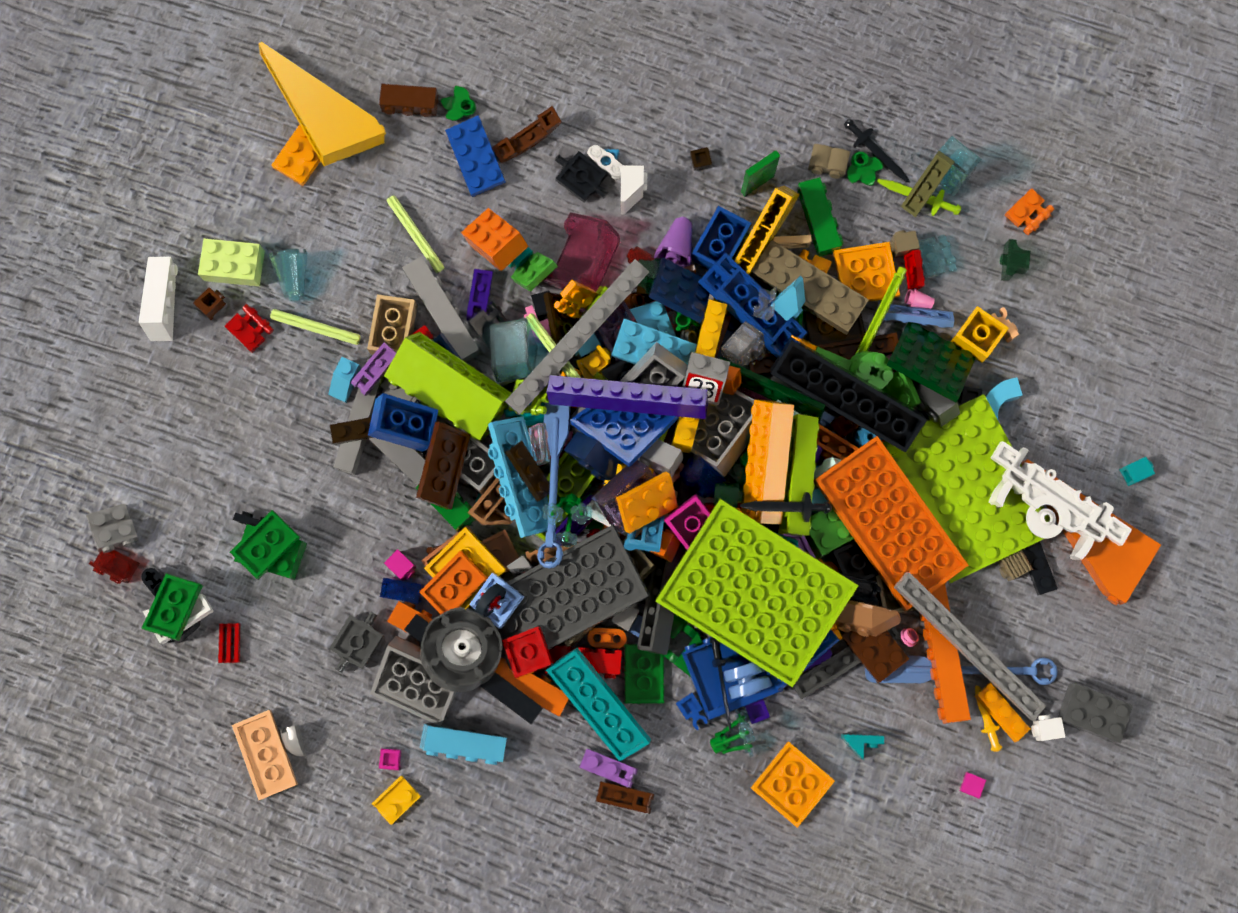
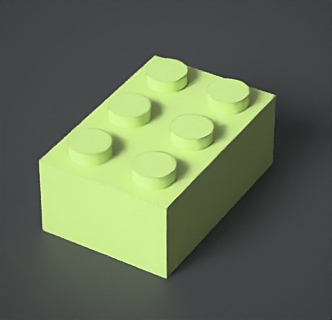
(231, 262)

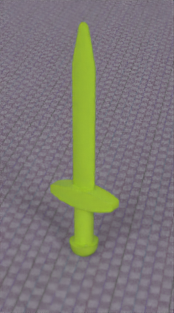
(936, 202)

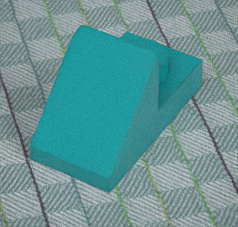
(856, 742)

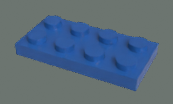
(475, 156)

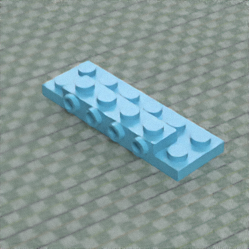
(518, 498)

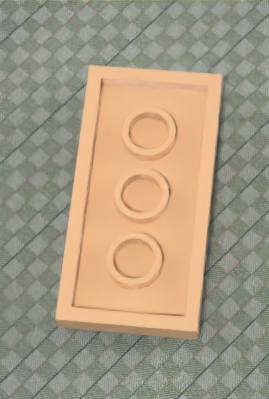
(264, 755)

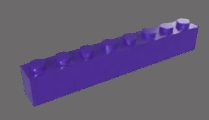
(628, 396)

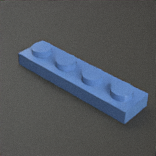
(919, 315)

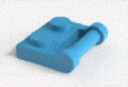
(650, 537)

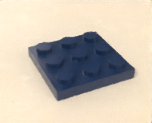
(679, 290)

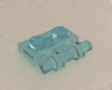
(932, 261)

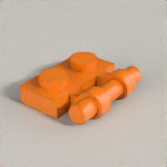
(1028, 204)

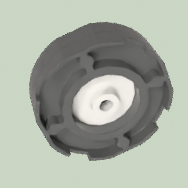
(463, 668)

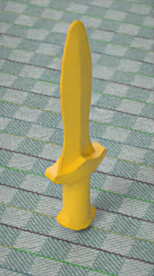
(989, 726)

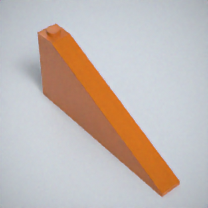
(1112, 566)

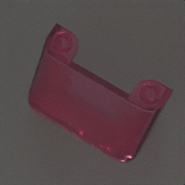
(586, 252)

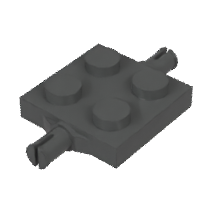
(356, 642)

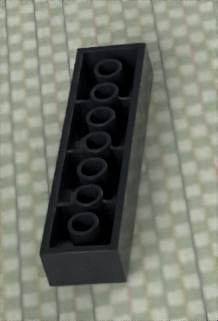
(848, 394)

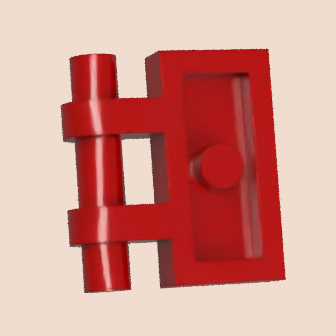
(244, 332)

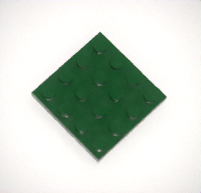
(931, 361)

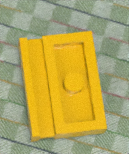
(396, 800)

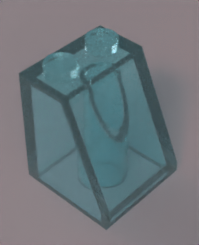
(512, 350)

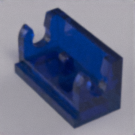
(401, 590)

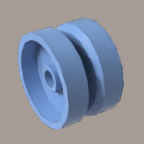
(747, 680)

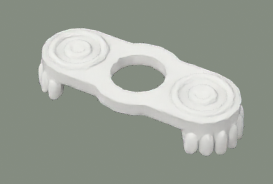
(614, 168)

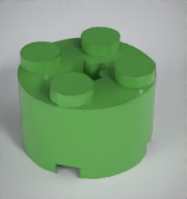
(872, 368)

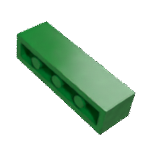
(819, 216)

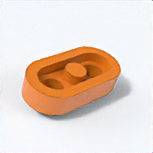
(607, 638)

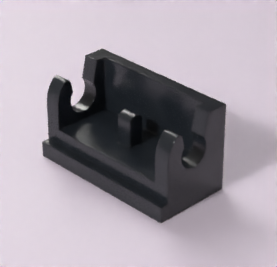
(865, 591)

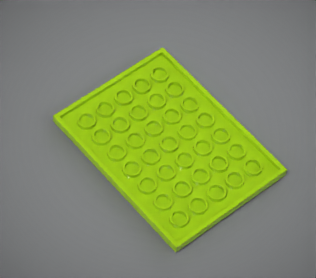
(956, 479)
(756, 592)

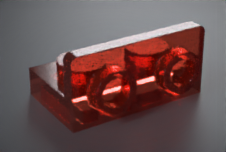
(116, 565)

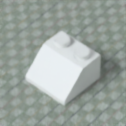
(632, 186)

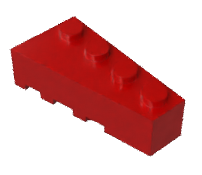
(602, 660)

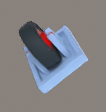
(496, 600)

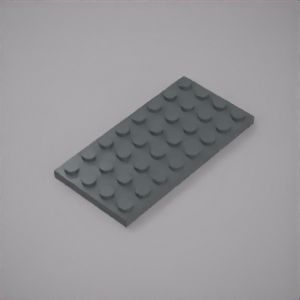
(580, 592)

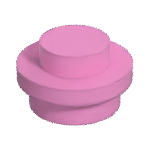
(909, 637)

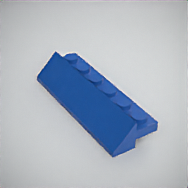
(734, 287)

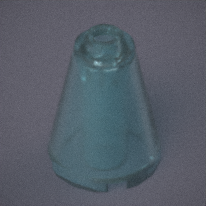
(290, 272)

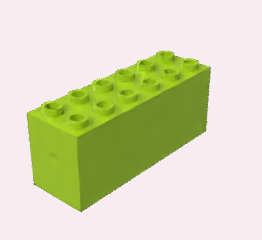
(447, 385)

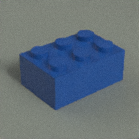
(722, 235)
(402, 422)

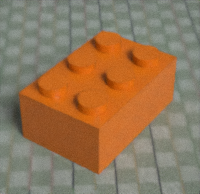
(494, 239)

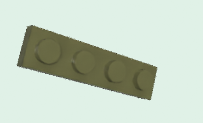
(927, 183)

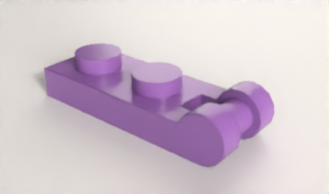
(374, 369)
(607, 768)

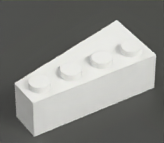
(158, 299)

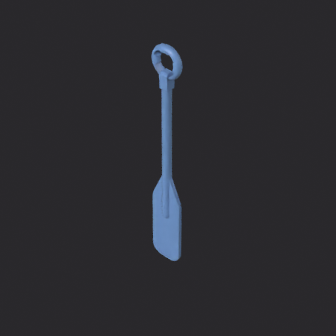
(557, 425)
(918, 671)

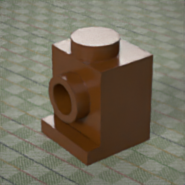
(206, 298)

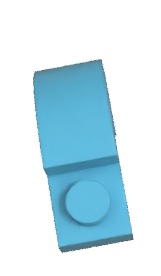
(1003, 392)

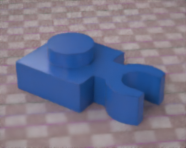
(689, 708)

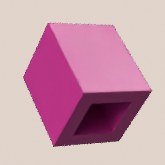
(400, 565)

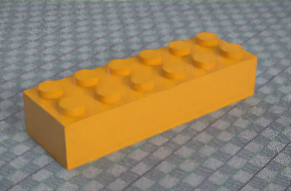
(768, 457)

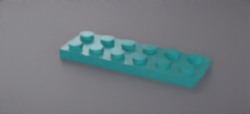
(598, 704)

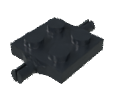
(581, 176)

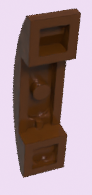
(528, 137)

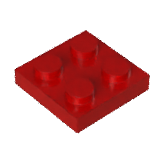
(527, 652)

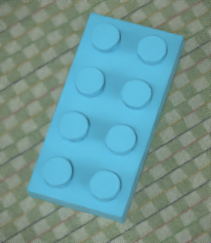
(636, 340)

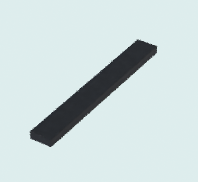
(496, 686)

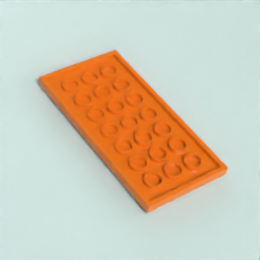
(889, 519)

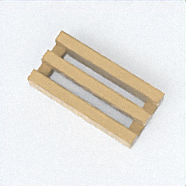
(793, 242)

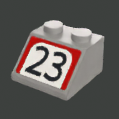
(707, 373)

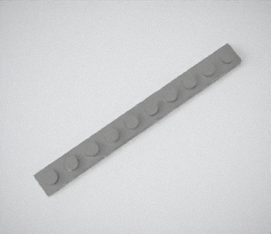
(577, 336)
(969, 646)

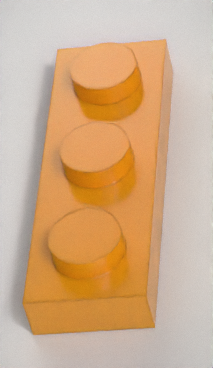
(1002, 712)

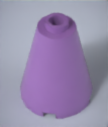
(677, 243)

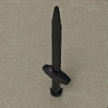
(863, 138)
(805, 506)
(719, 662)

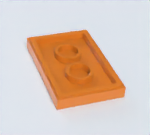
(454, 583)

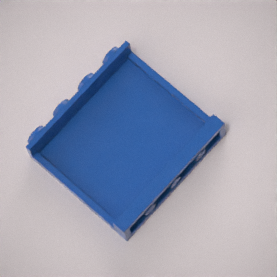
(707, 679)

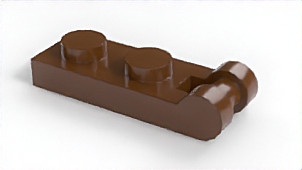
(624, 797)

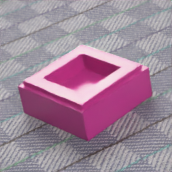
(390, 759)
(972, 785)

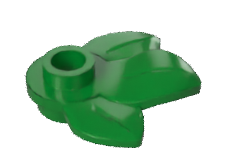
(456, 104)
(864, 172)

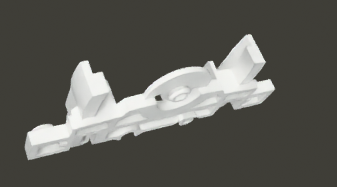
(1040, 489)

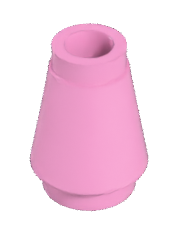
(918, 299)

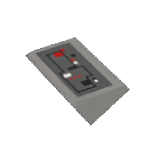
(519, 566)

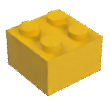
(980, 334)

